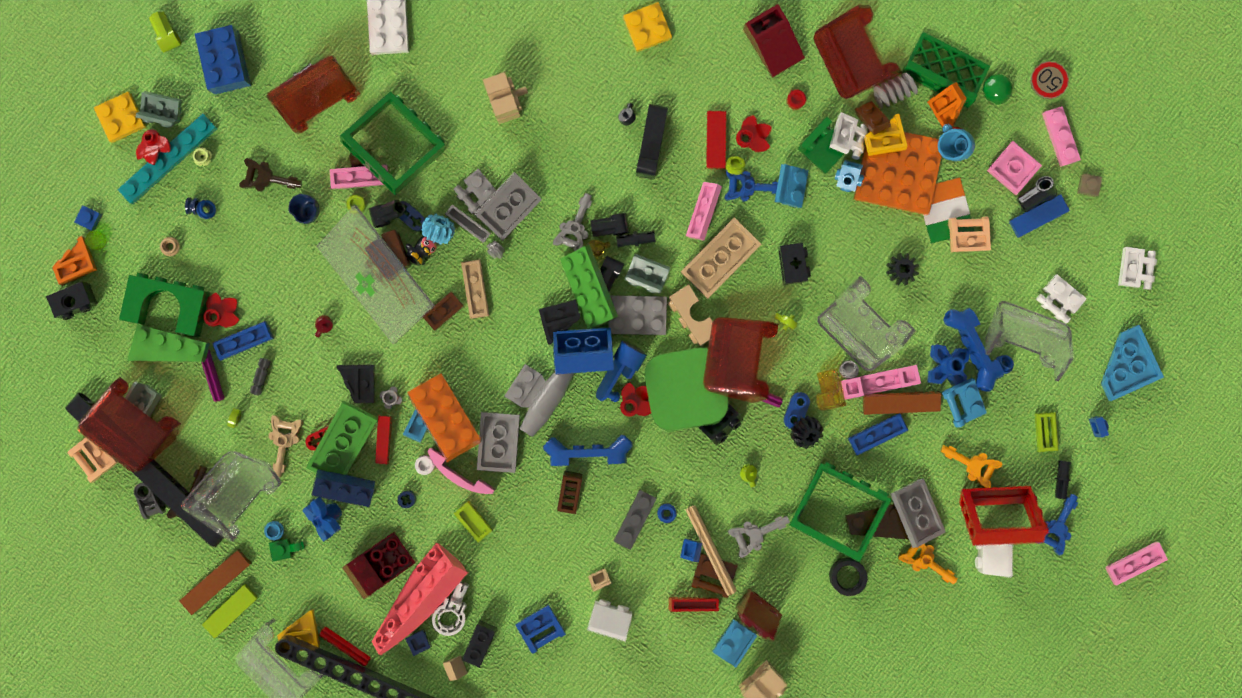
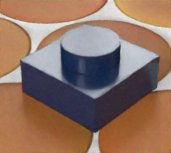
(418, 642)

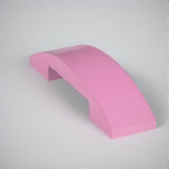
(880, 382)
(439, 461)

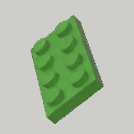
(588, 287)
(342, 440)

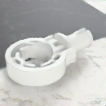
(455, 599)

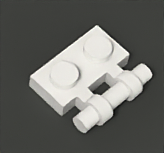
(843, 136)
(1132, 266)
(1063, 294)

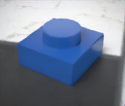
(88, 218)
(1099, 426)
(691, 550)

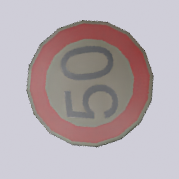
(1049, 80)

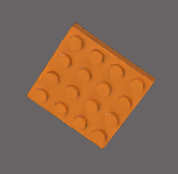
(903, 177)

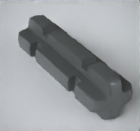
(260, 376)

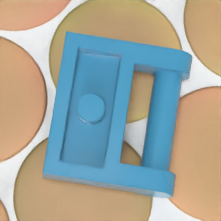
(970, 401)

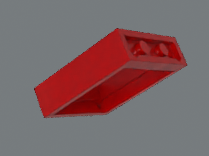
(999, 496)

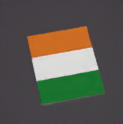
(947, 203)

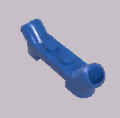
(988, 369)
(561, 455)

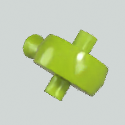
(788, 322)
(748, 474)

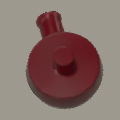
(323, 325)

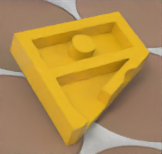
(888, 140)
(303, 629)

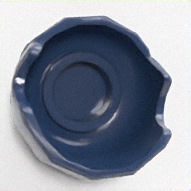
(304, 208)

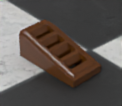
(395, 243)
(573, 477)

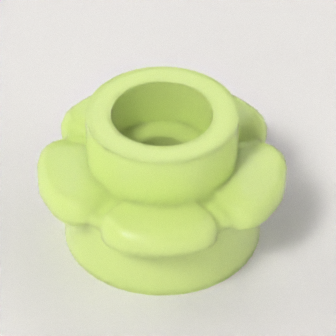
(197, 156)

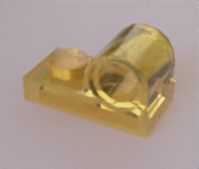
(831, 390)

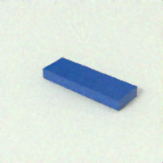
(1039, 216)
(243, 340)
(877, 434)

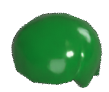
(997, 89)

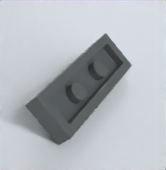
(635, 519)

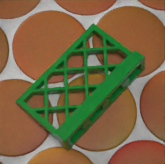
(936, 81)

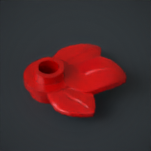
(756, 134)
(150, 148)
(223, 309)
(638, 398)

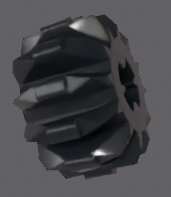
(905, 276)
(806, 432)

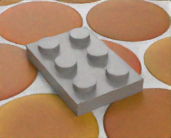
(508, 206)
(639, 315)
(498, 442)
(918, 513)

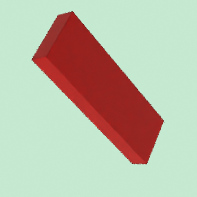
(716, 140)

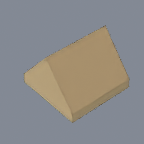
(599, 580)
(455, 668)

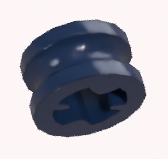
(190, 205)
(401, 501)

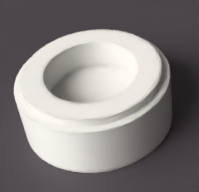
(424, 465)

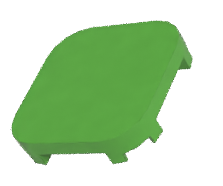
(678, 391)

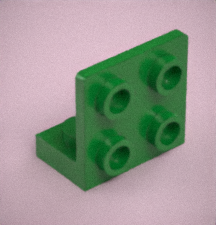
(817, 147)

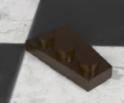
(889, 526)

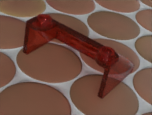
(851, 55)
(312, 93)
(735, 358)
(126, 430)

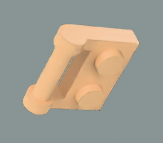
(969, 240)
(97, 456)

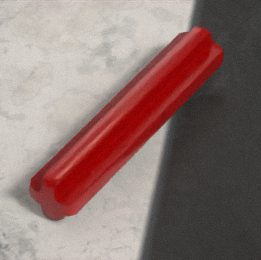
(344, 646)

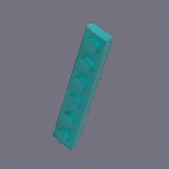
(181, 147)

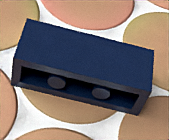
(343, 488)

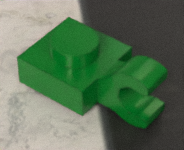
(283, 549)

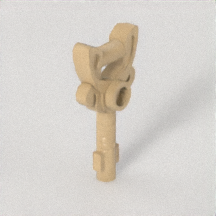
(283, 440)

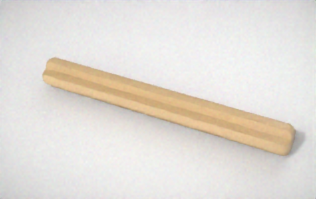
(711, 550)

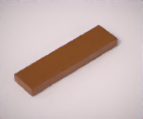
(902, 402)
(215, 582)

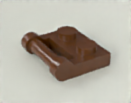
(705, 568)

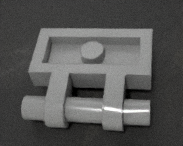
(479, 186)

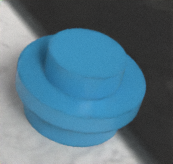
(274, 530)

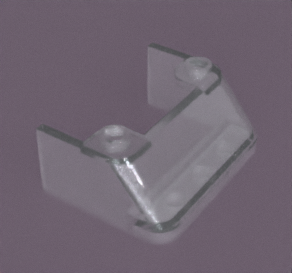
(1031, 332)

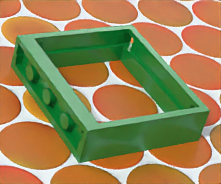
(371, 164)
(863, 486)

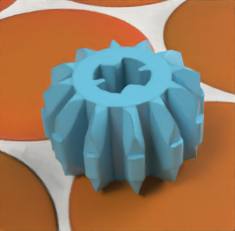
(438, 229)

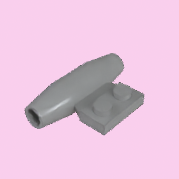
(538, 395)

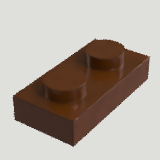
(872, 117)
(443, 311)

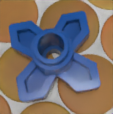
(949, 365)
(323, 517)

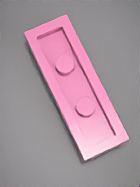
(1061, 136)
(353, 177)
(703, 211)
(1136, 563)

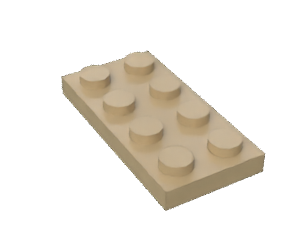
(721, 258)

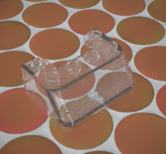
(861, 330)

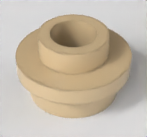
(165, 243)

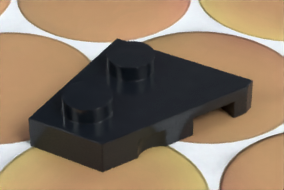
(558, 317)
(359, 381)

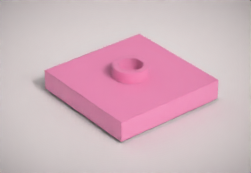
(1014, 168)

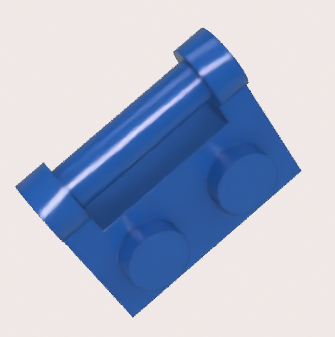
(536, 624)

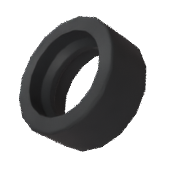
(862, 580)

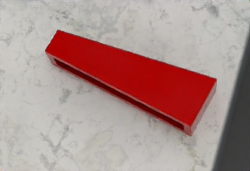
(383, 439)
(692, 604)

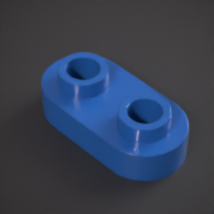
(794, 409)

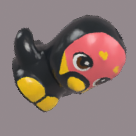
(422, 249)

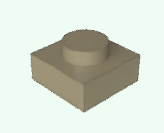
(1089, 185)

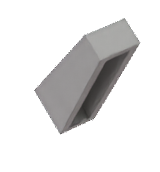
(467, 223)

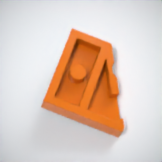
(948, 104)
(74, 263)

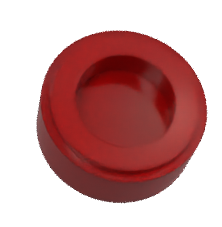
(796, 99)

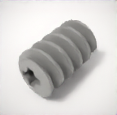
(894, 89)

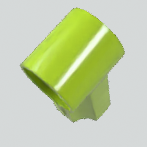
(166, 36)

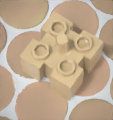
(504, 97)
(763, 683)

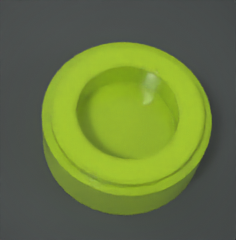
(735, 165)
(356, 200)
(234, 418)

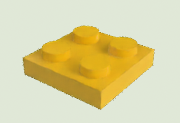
(647, 27)
(119, 117)

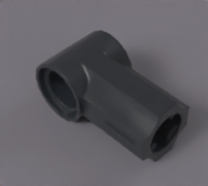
(1038, 194)
(383, 214)
(615, 225)
(610, 271)

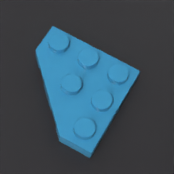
(1130, 365)

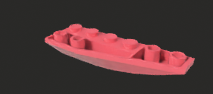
(421, 595)

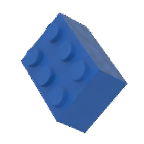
(222, 59)
(583, 351)

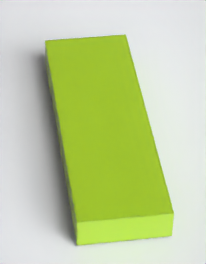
(230, 611)

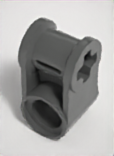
(148, 501)

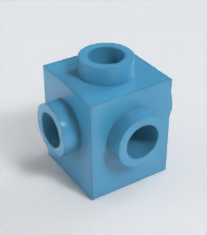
(849, 176)

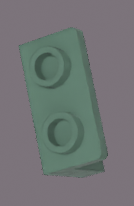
(159, 109)
(647, 274)
(143, 397)

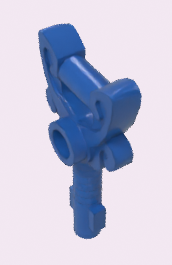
(748, 186)
(1059, 527)

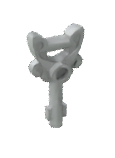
(574, 227)
(755, 534)

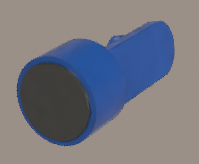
(626, 362)

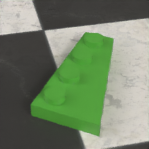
(159, 345)

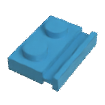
(791, 186)
(734, 643)

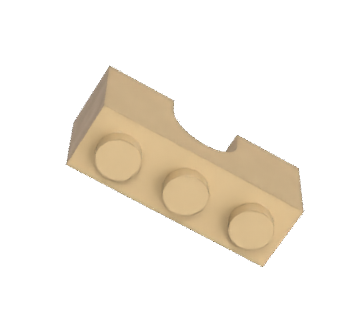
(682, 302)

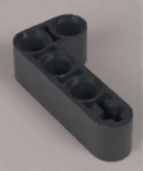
(651, 141)

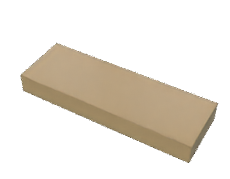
(475, 289)

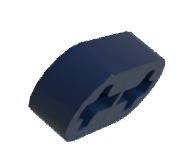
(413, 213)

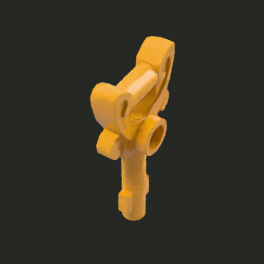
(974, 465)
(925, 560)

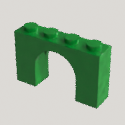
(142, 290)

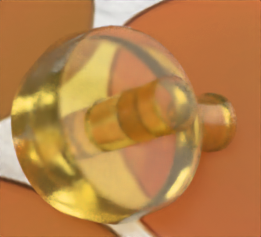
(598, 247)

